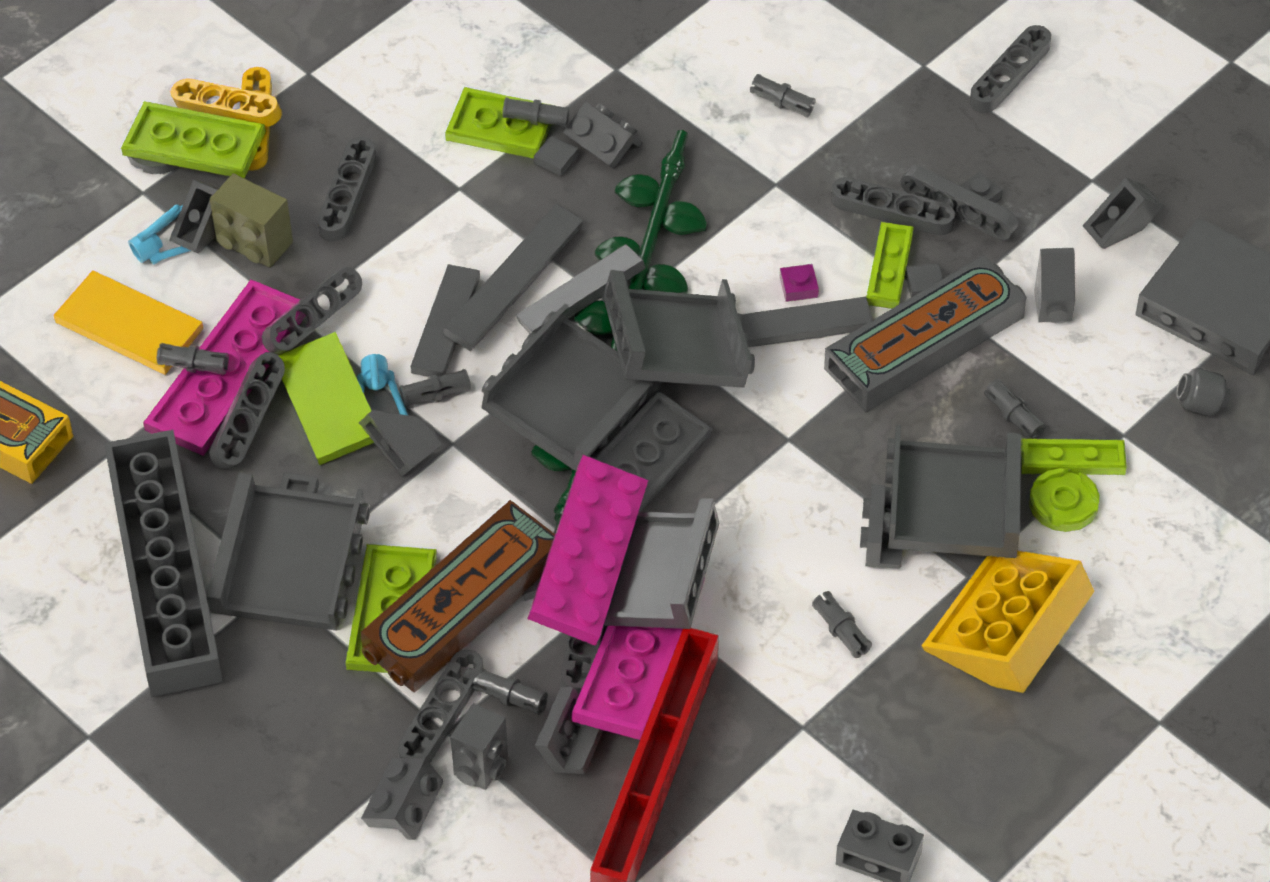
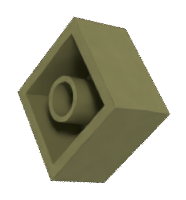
(251, 220)

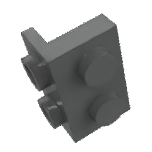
(601, 135)
(872, 537)
(565, 743)
(404, 796)

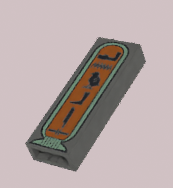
(925, 333)

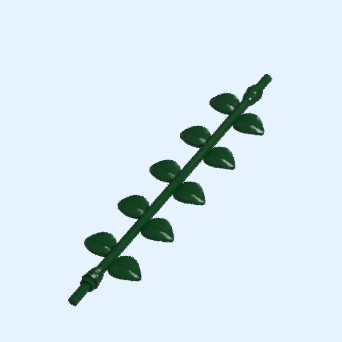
(679, 219)

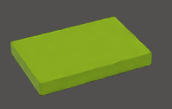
(480, 124)

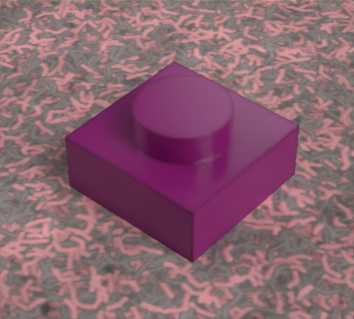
(799, 282)

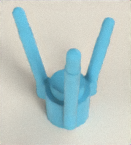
(147, 243)
(376, 375)

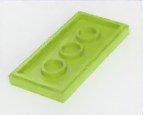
(193, 139)
(326, 397)
(384, 578)

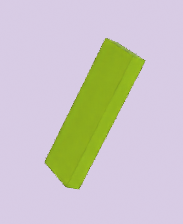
(889, 265)
(1078, 455)

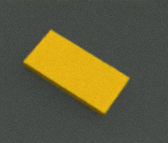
(126, 320)

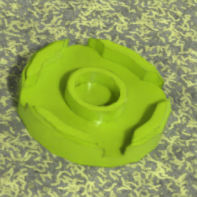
(1064, 500)

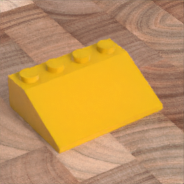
(1011, 617)

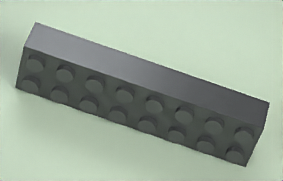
(162, 564)

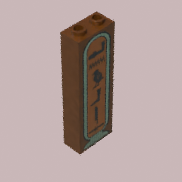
(458, 597)

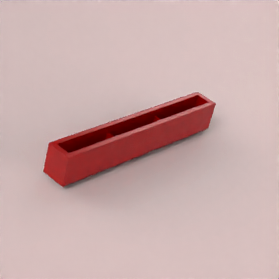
(656, 758)

